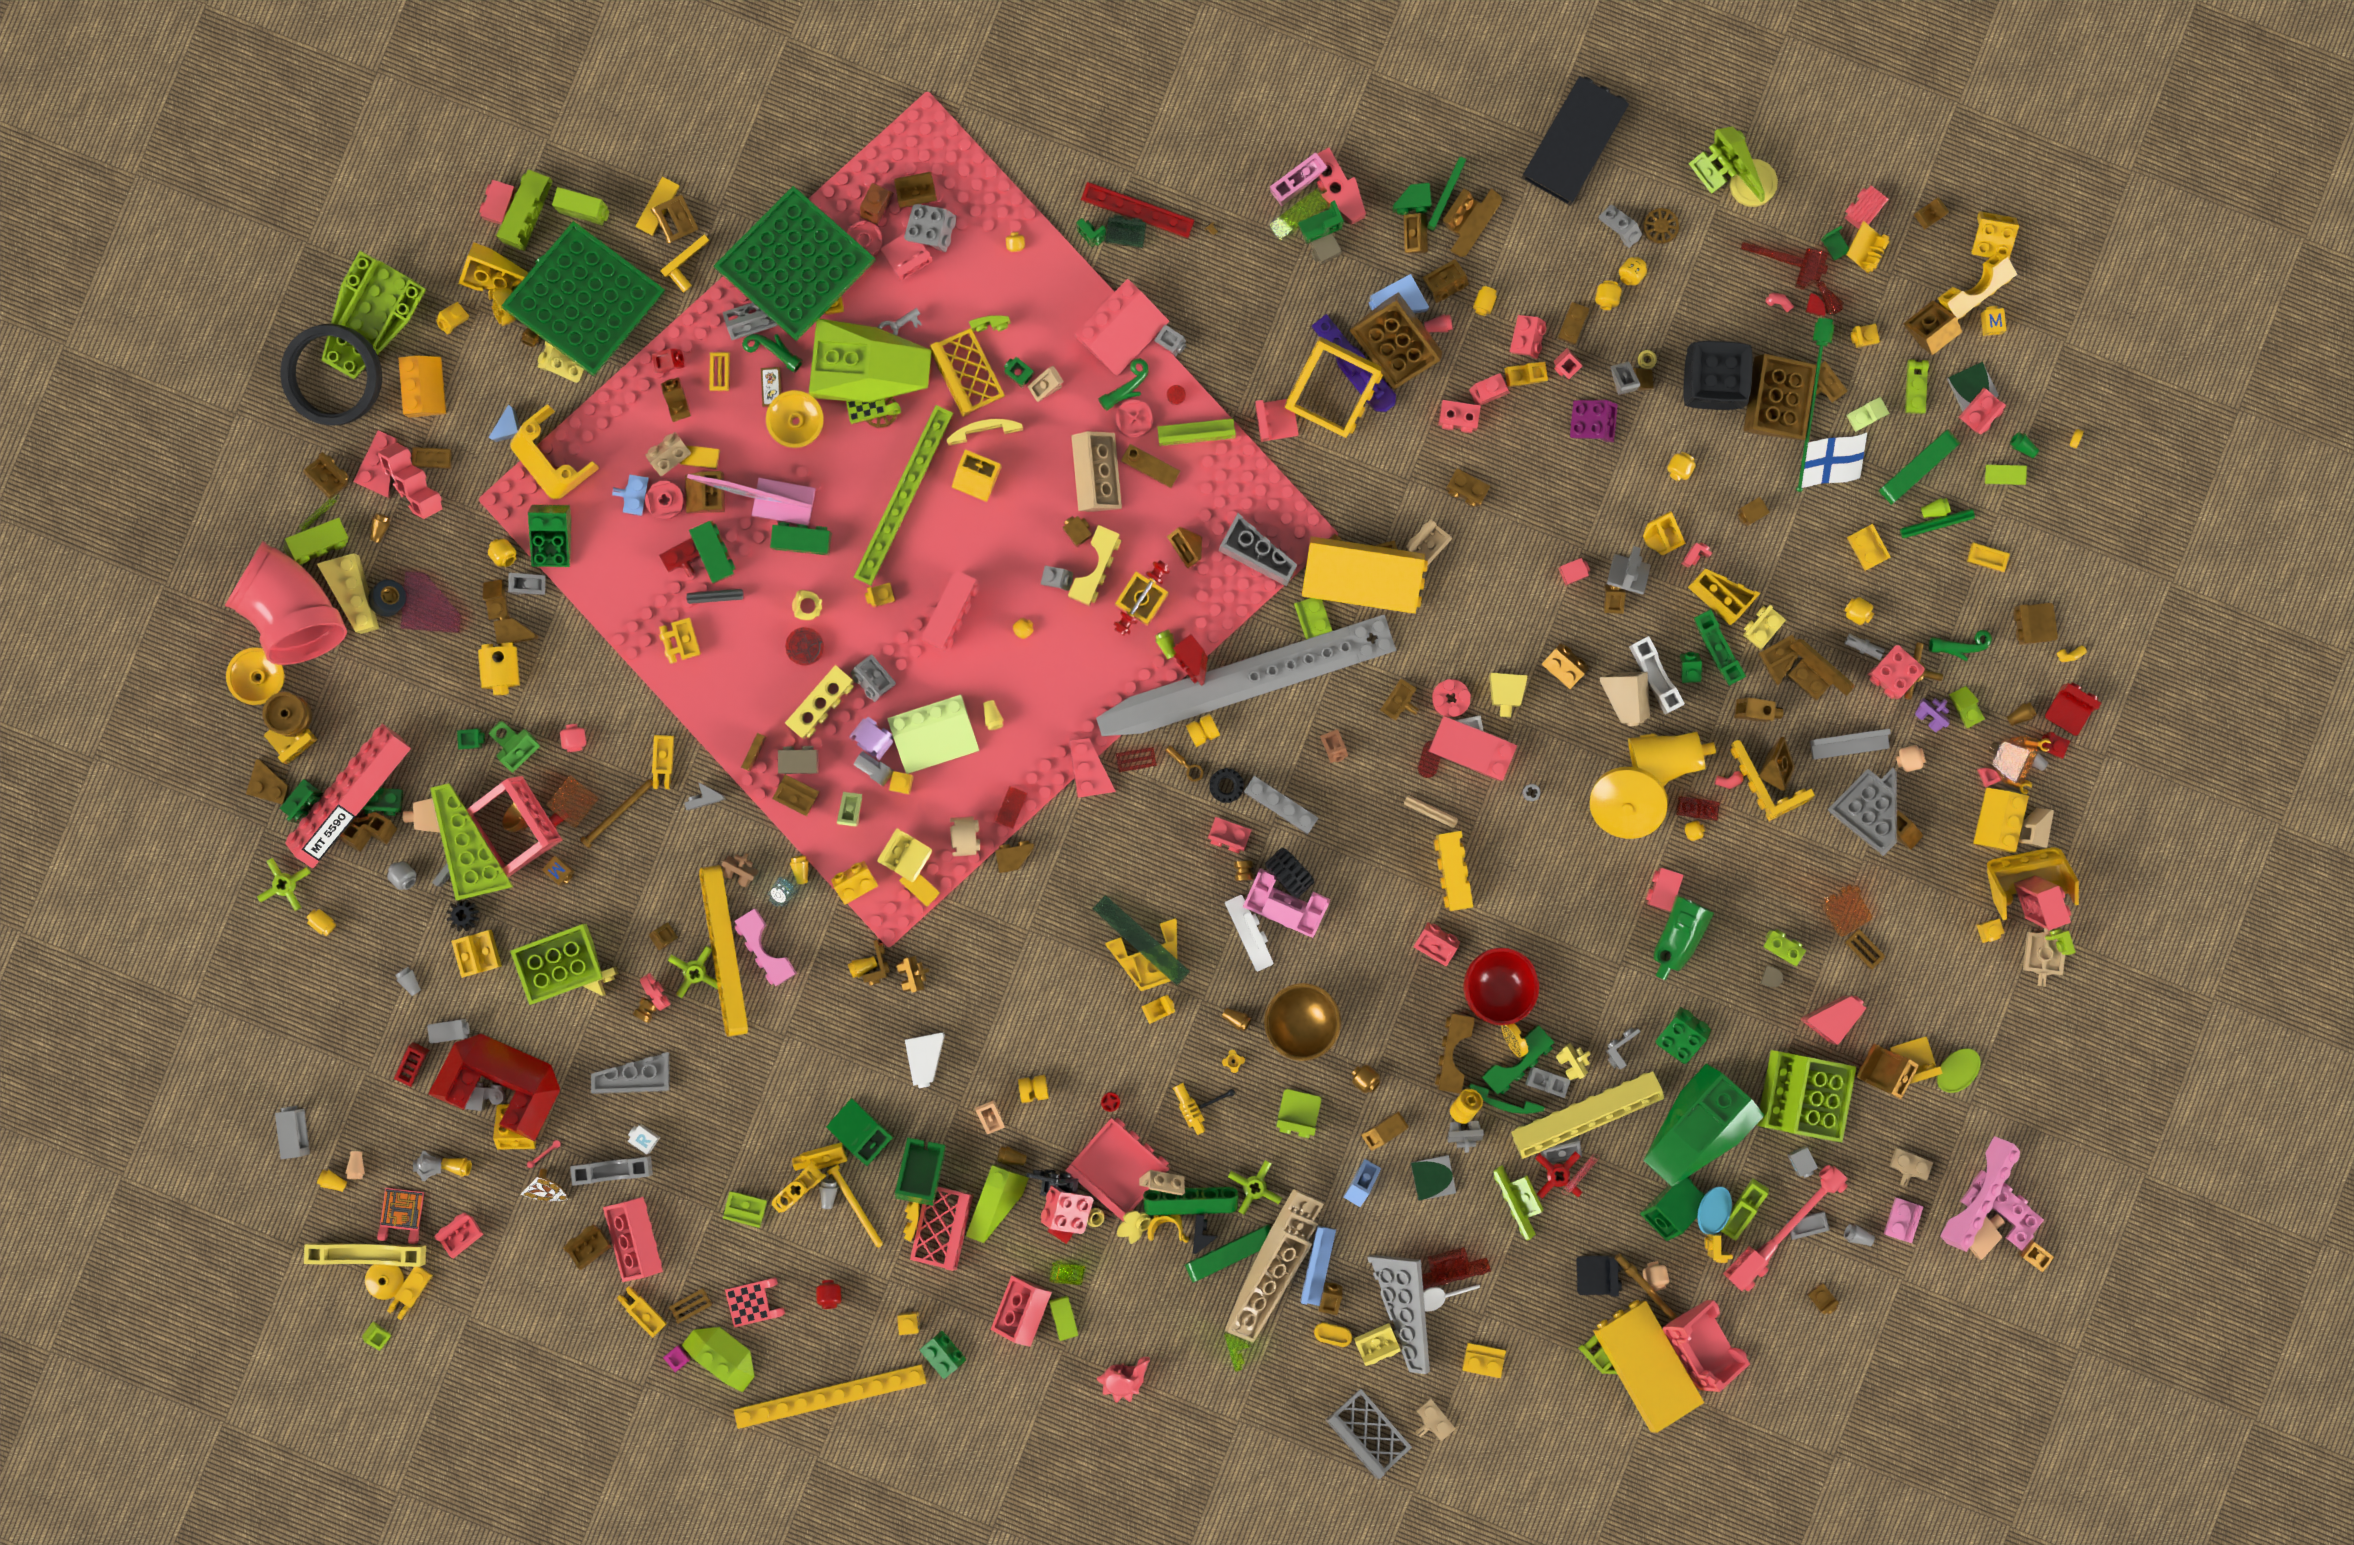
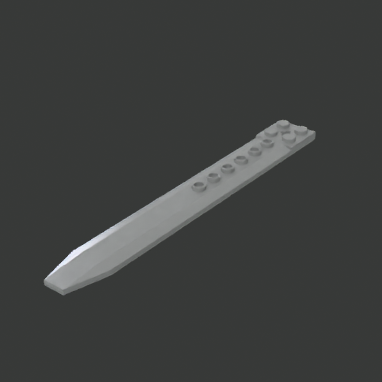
(1248, 678)

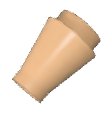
(355, 1166)

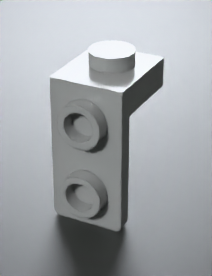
(1622, 224)
(448, 1031)
(1614, 1057)

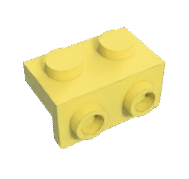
(1377, 1344)

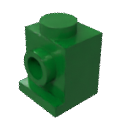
(1026, 375)

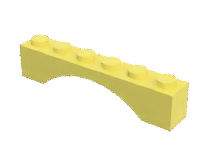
(365, 1254)

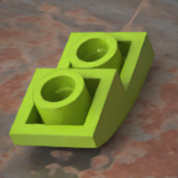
(997, 323)
(2006, 474)
(1063, 1318)

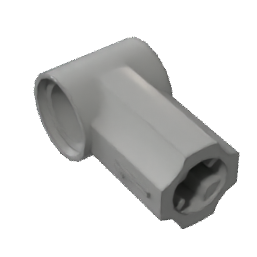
(877, 770)

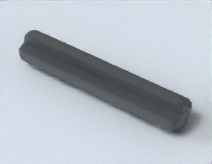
(715, 596)

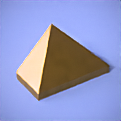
(1187, 545)

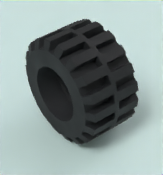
(1289, 872)

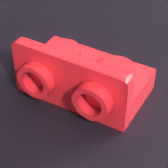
(1982, 411)
(1229, 834)
(1437, 944)

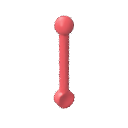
(556, 1144)

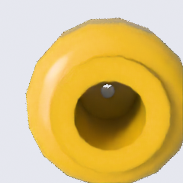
(1015, 242)
(1023, 628)
(1694, 830)

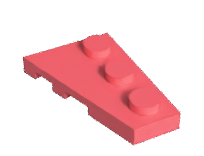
(371, 472)
(1088, 769)

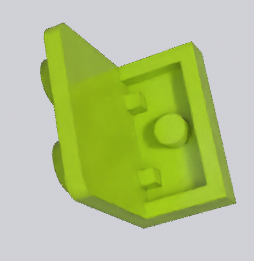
(1298, 1113)

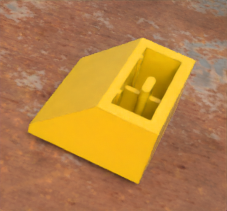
(976, 475)

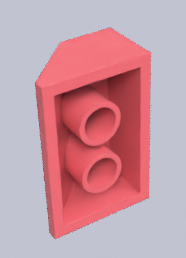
(1021, 1311)

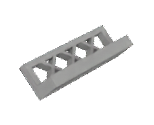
(747, 323)
(1850, 744)

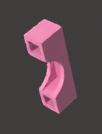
(752, 926)

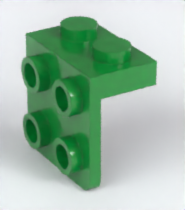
(1683, 1035)

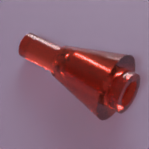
(1832, 302)

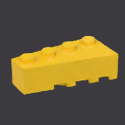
(1454, 871)

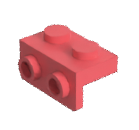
(1528, 336)
(459, 1234)

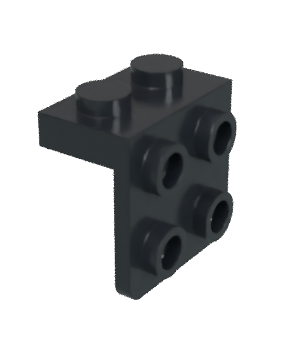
(1050, 1177)
(1598, 1275)

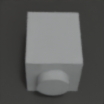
(1802, 1162)

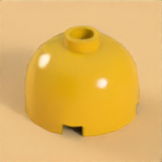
(499, 296)

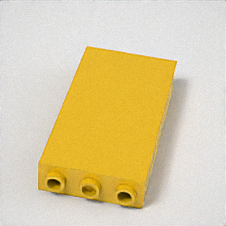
(1364, 575)
(1648, 1366)

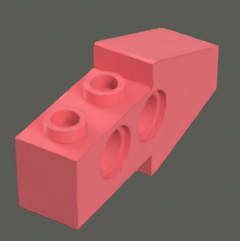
(1349, 197)

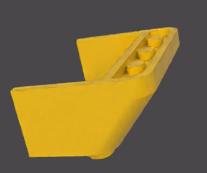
(554, 482)
(2044, 863)

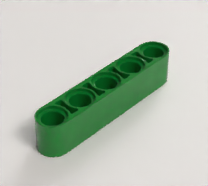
(1919, 466)
(1193, 1201)
(1227, 1254)

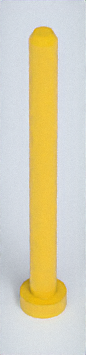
(855, 1205)

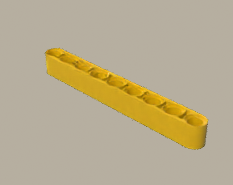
(723, 950)

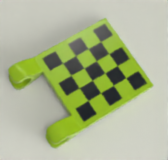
(869, 410)

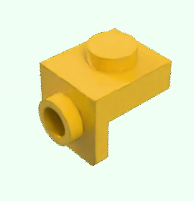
(451, 317)
(1158, 1009)

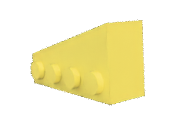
(351, 590)

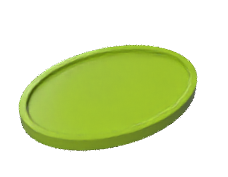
(1959, 1070)

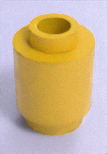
(1485, 301)
(321, 922)

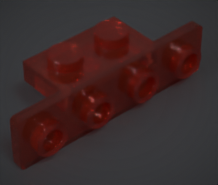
(1452, 1267)

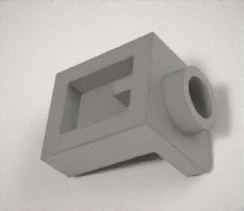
(1171, 340)

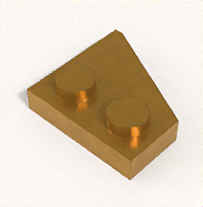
(1779, 658)
(266, 784)

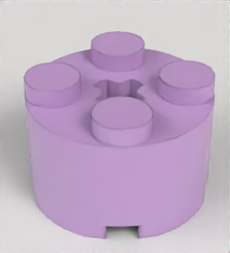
(871, 738)

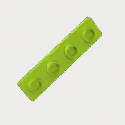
(1521, 1200)

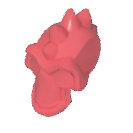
(1124, 1380)

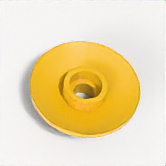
(393, 1277)

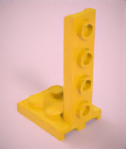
(1757, 786)

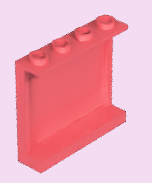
(1113, 1165)

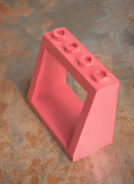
(533, 815)

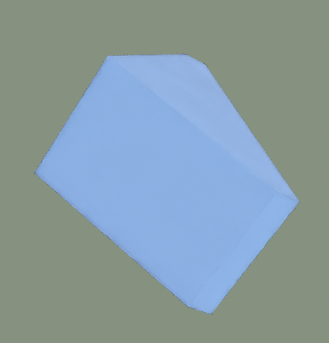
(506, 426)

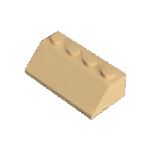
(1096, 471)

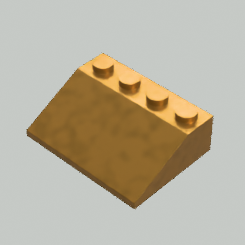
(1396, 341)
(1780, 397)

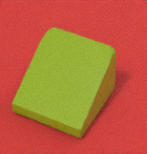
(376, 1336)

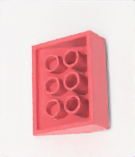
(1121, 327)

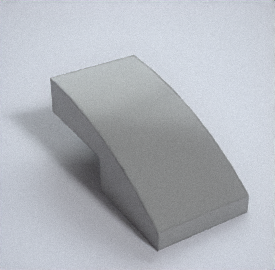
(1547, 1082)

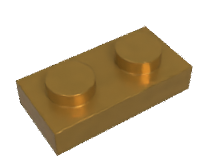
(1573, 323)

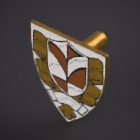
(544, 1189)

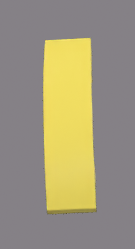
(960, 435)

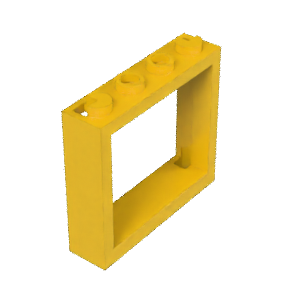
(1306, 372)

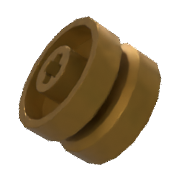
(287, 714)

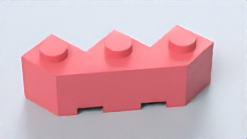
(410, 481)

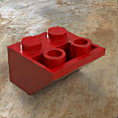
(1193, 657)

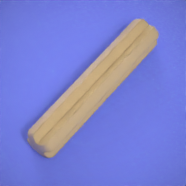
(1430, 811)

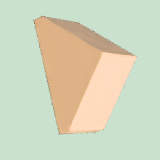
(990, 1117)

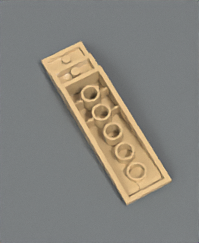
(1275, 1265)

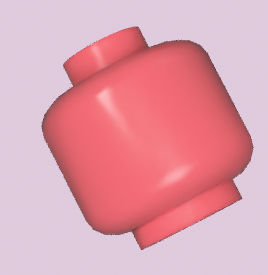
(573, 738)

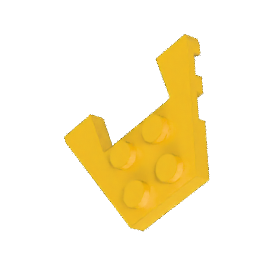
(1137, 966)

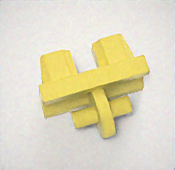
(1578, 1062)

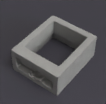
(292, 1132)

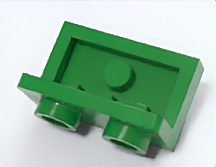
(943, 1354)

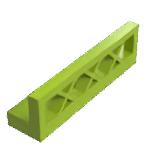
(1196, 432)

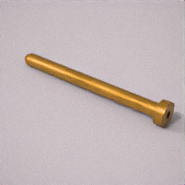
(615, 814)

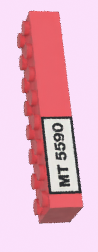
(347, 795)

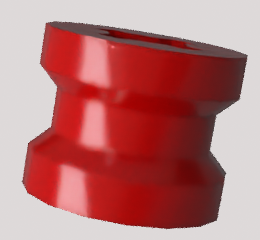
(1110, 1104)

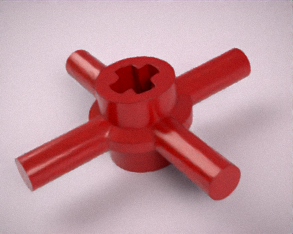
(1551, 1174)

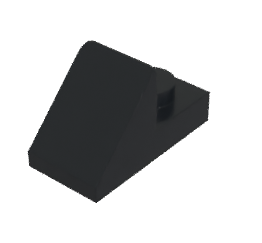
(1201, 1239)

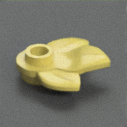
(1133, 1225)

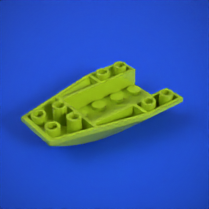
(375, 304)

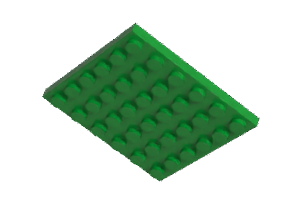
(794, 263)
(583, 298)

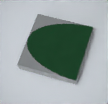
(1969, 383)
(1433, 1177)

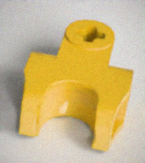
(806, 1180)

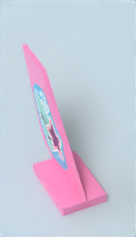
(772, 498)

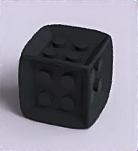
(1717, 375)

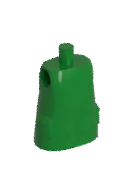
(1681, 935)

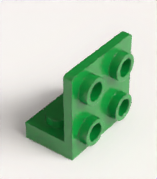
(301, 801)

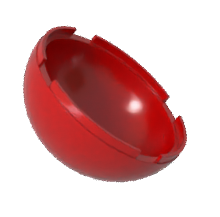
(1501, 986)

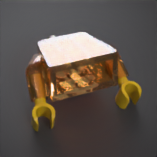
(2015, 759)

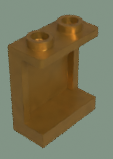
(1887, 1071)

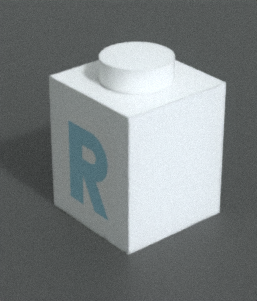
(643, 1138)

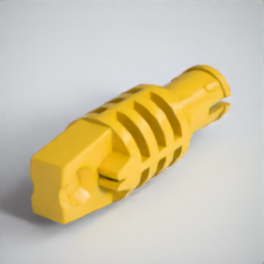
(1189, 1109)

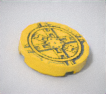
(1512, 1036)

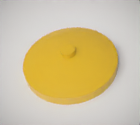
(1628, 802)

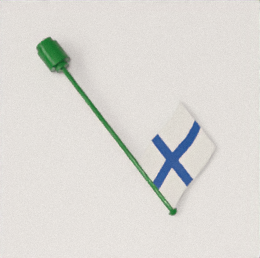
(1830, 458)

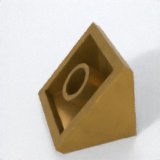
(1778, 765)

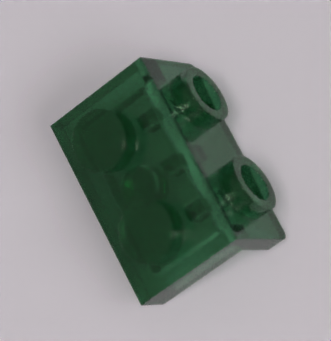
(1125, 232)

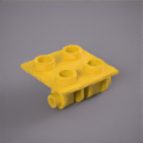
(1867, 247)

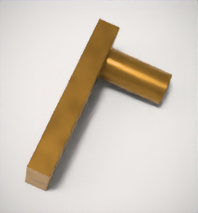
(1150, 466)

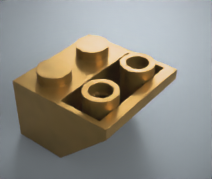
(703, 497)

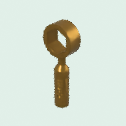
(1182, 761)

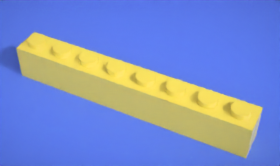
(1587, 1114)

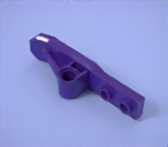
(1383, 395)

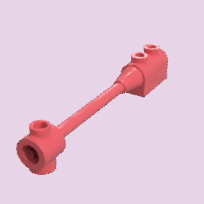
(1753, 1262)

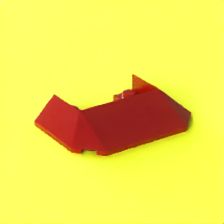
(485, 1057)

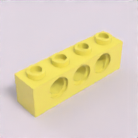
(796, 720)

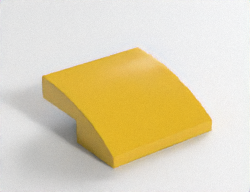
(476, 953)

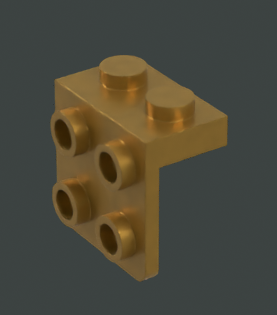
(2035, 623)

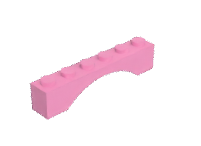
(1963, 1227)

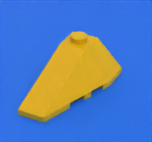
(490, 270)

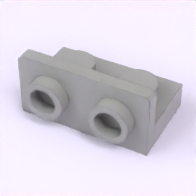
(872, 678)

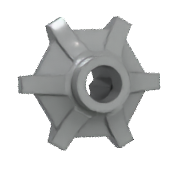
(427, 1166)

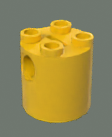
(498, 675)

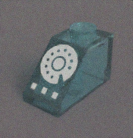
(782, 892)

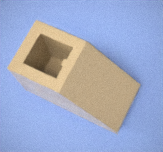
(2036, 828)

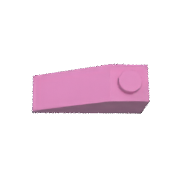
(1297, 179)

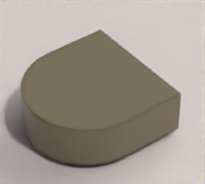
(1772, 977)

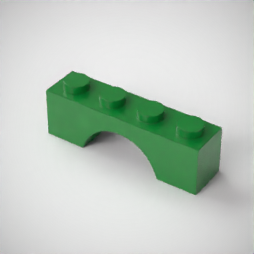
(1500, 1077)

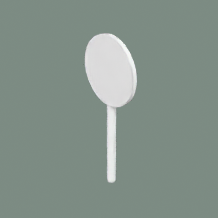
(1435, 1296)

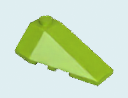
(1736, 150)

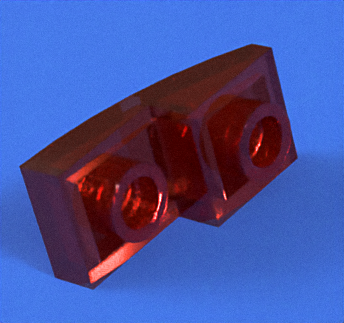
(1698, 808)

